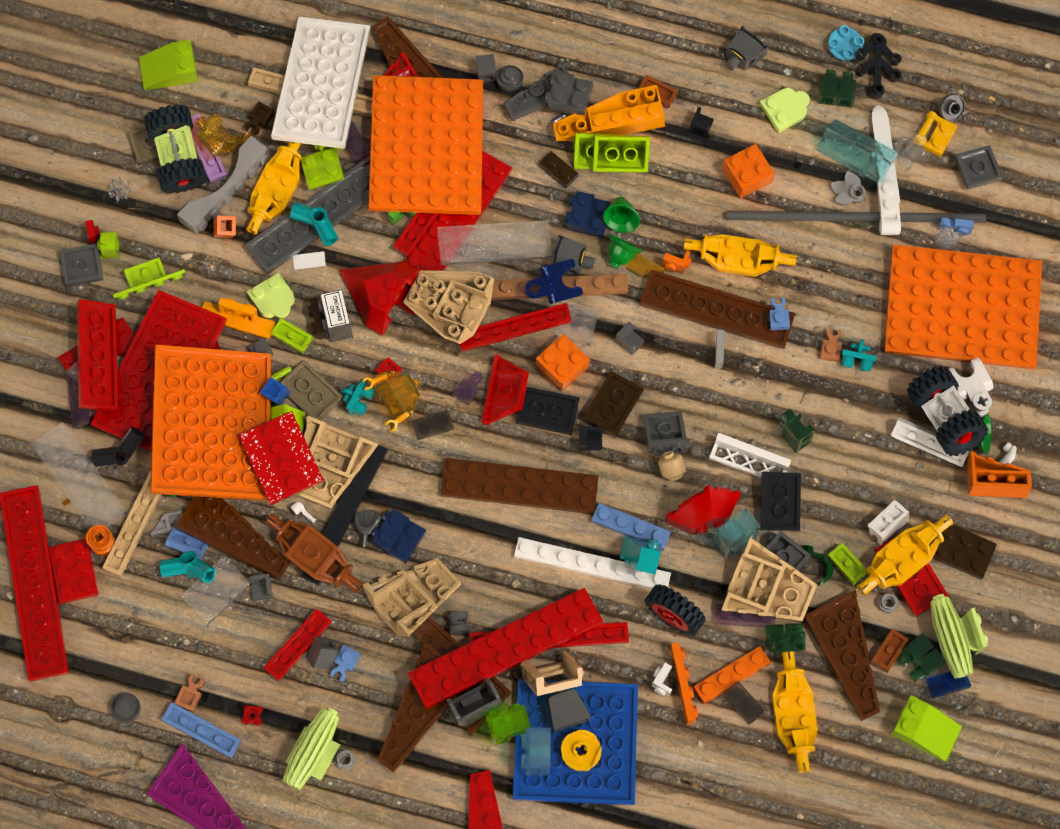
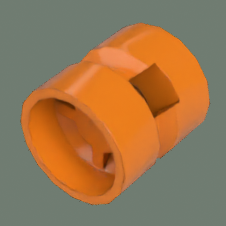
(100, 540)

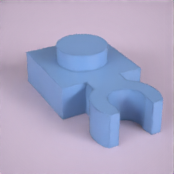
(962, 226)
(779, 317)
(346, 660)

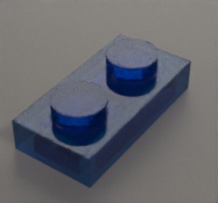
(946, 684)

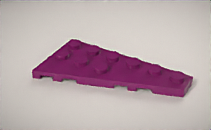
(191, 794)

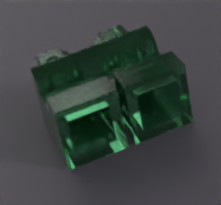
(845, 88)
(794, 431)
(779, 641)
(923, 666)

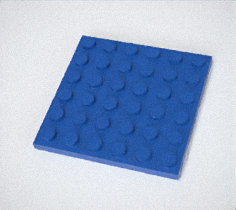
(615, 726)

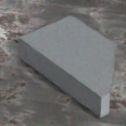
(719, 349)
(167, 523)

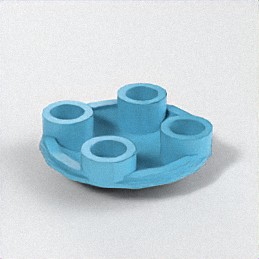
(845, 42)

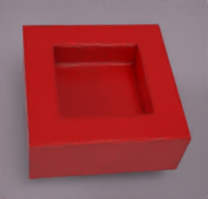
(92, 231)
(386, 365)

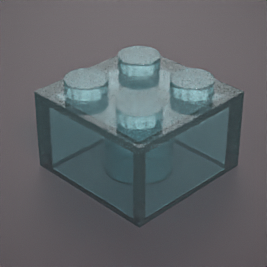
(736, 533)
(537, 753)

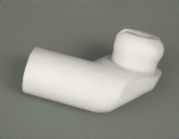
(1010, 453)

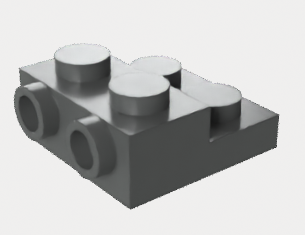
(569, 94)
(665, 432)
(787, 550)

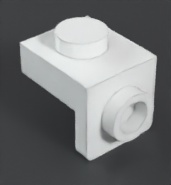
(661, 674)

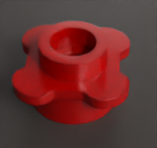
(248, 710)

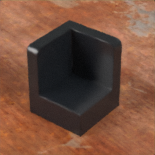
(701, 124)
(590, 438)

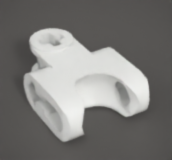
(975, 388)

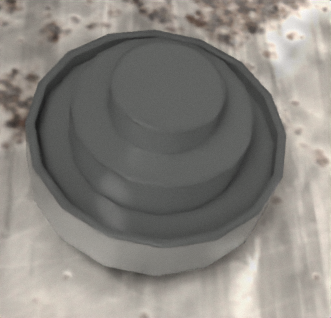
(510, 78)
(951, 107)
(125, 707)

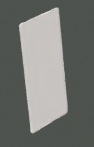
(309, 260)

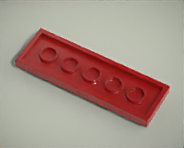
(97, 356)

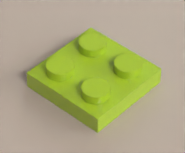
(322, 168)

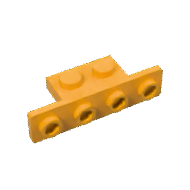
(241, 317)

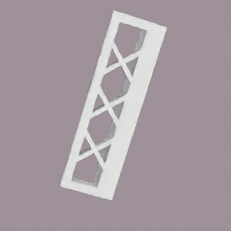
(747, 451)

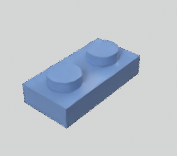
(185, 543)

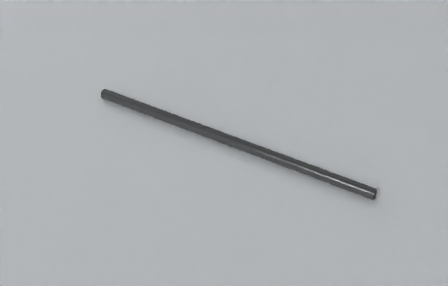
(848, 216)

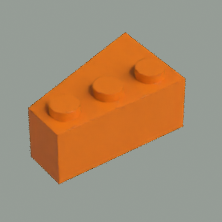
(996, 479)

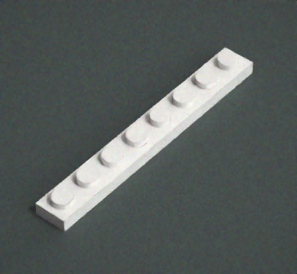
(588, 564)

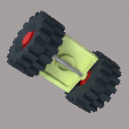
(175, 147)

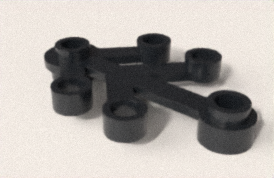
(878, 63)

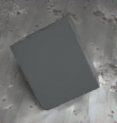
(486, 68)
(629, 339)
(261, 587)
(322, 653)

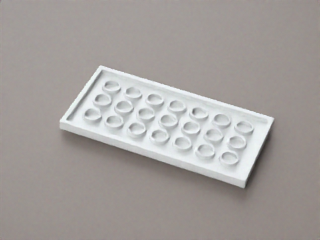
(321, 82)

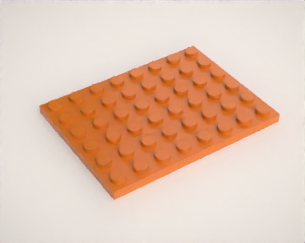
(426, 145)
(963, 306)
(198, 412)

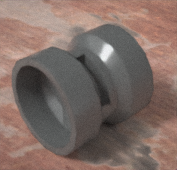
(458, 623)

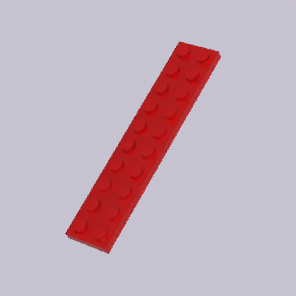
(426, 253)
(34, 583)
(505, 648)

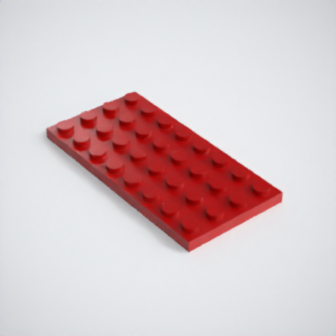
(168, 323)

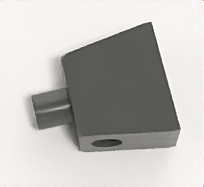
(567, 710)

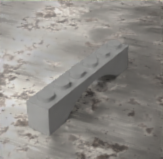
(199, 212)

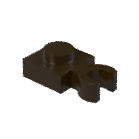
(259, 116)

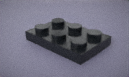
(548, 411)
(780, 501)

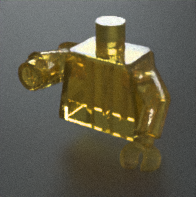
(216, 137)

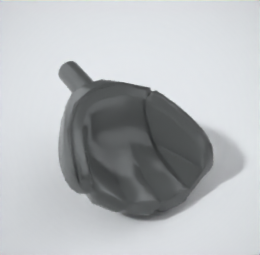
(366, 522)

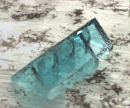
(857, 151)

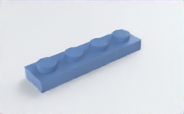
(629, 525)
(201, 730)

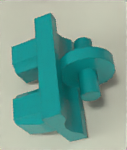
(849, 356)
(355, 397)

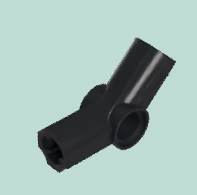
(110, 455)

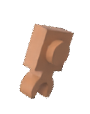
(831, 348)
(189, 696)

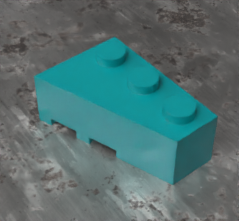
(641, 554)

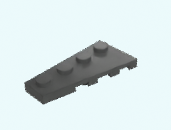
(533, 97)

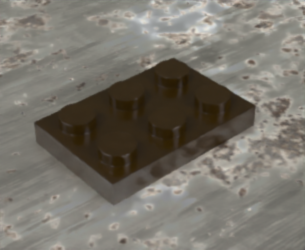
(613, 404)
(965, 551)

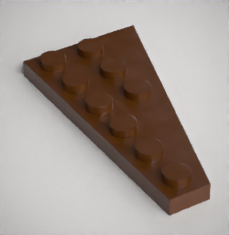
(411, 720)

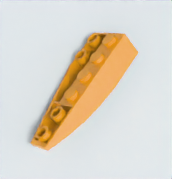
(618, 115)

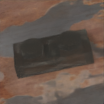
(432, 425)
(743, 702)

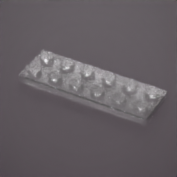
(494, 242)
(78, 477)

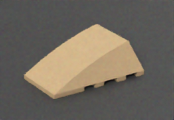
(337, 457)
(767, 586)
(411, 595)

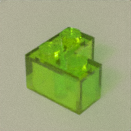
(506, 723)

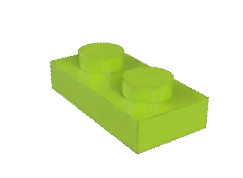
(291, 335)
(847, 564)

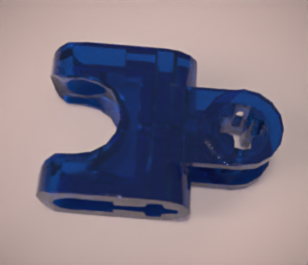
(552, 285)

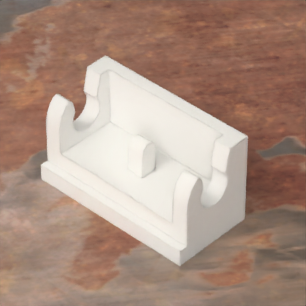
(889, 522)

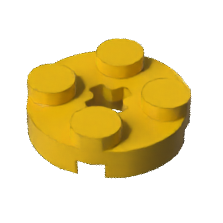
(585, 761)

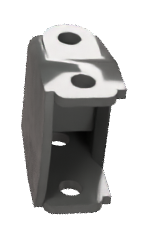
(474, 704)

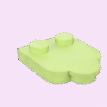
(785, 108)
(272, 297)

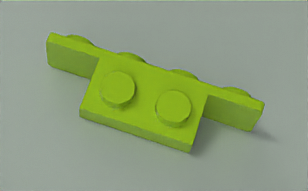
(145, 275)

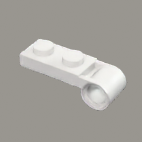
(888, 208)

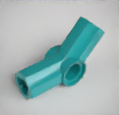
(323, 227)
(190, 566)

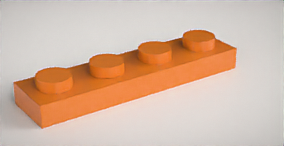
(736, 671)
(685, 691)

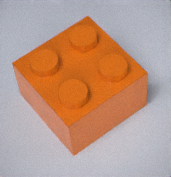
(748, 171)
(562, 362)

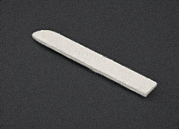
(883, 135)

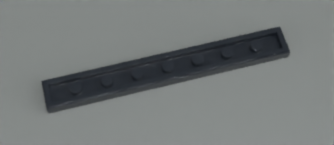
(351, 501)

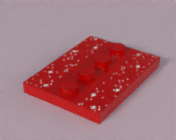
(281, 458)

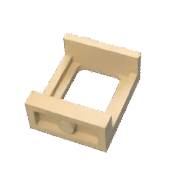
(535, 676)

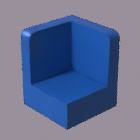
(275, 391)

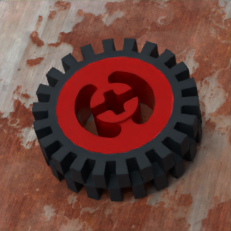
(675, 610)

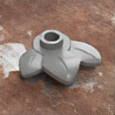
(846, 188)

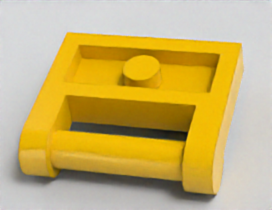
(941, 134)

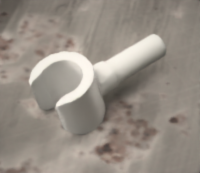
(298, 508)

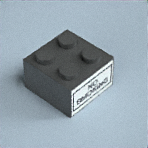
(335, 316)

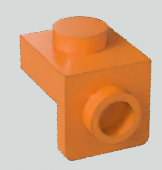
(676, 264)

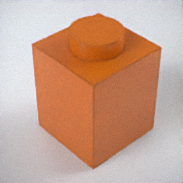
(224, 226)

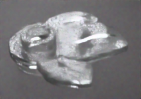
(913, 152)

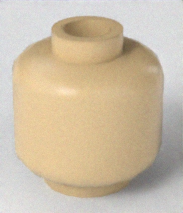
(671, 466)

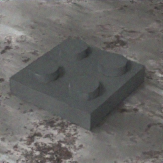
(978, 167)
(81, 265)

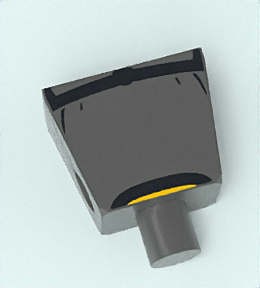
(745, 50)
(570, 249)

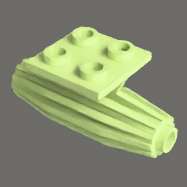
(957, 635)
(313, 750)

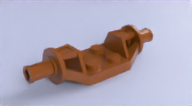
(314, 553)

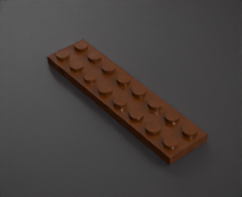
(712, 308)
(519, 486)

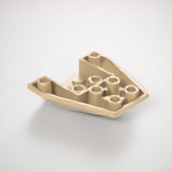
(451, 301)

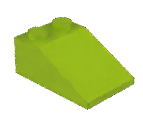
(169, 66)
(926, 728)

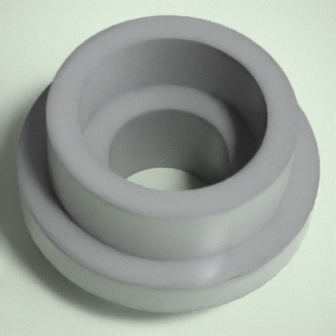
(888, 597)
(345, 753)

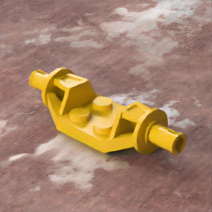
(275, 186)
(739, 254)
(905, 555)
(795, 712)

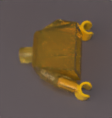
(398, 394)

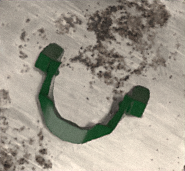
(828, 567)

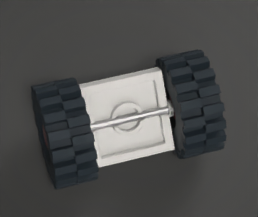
(955, 423)

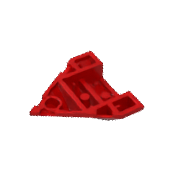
(377, 290)
(704, 510)

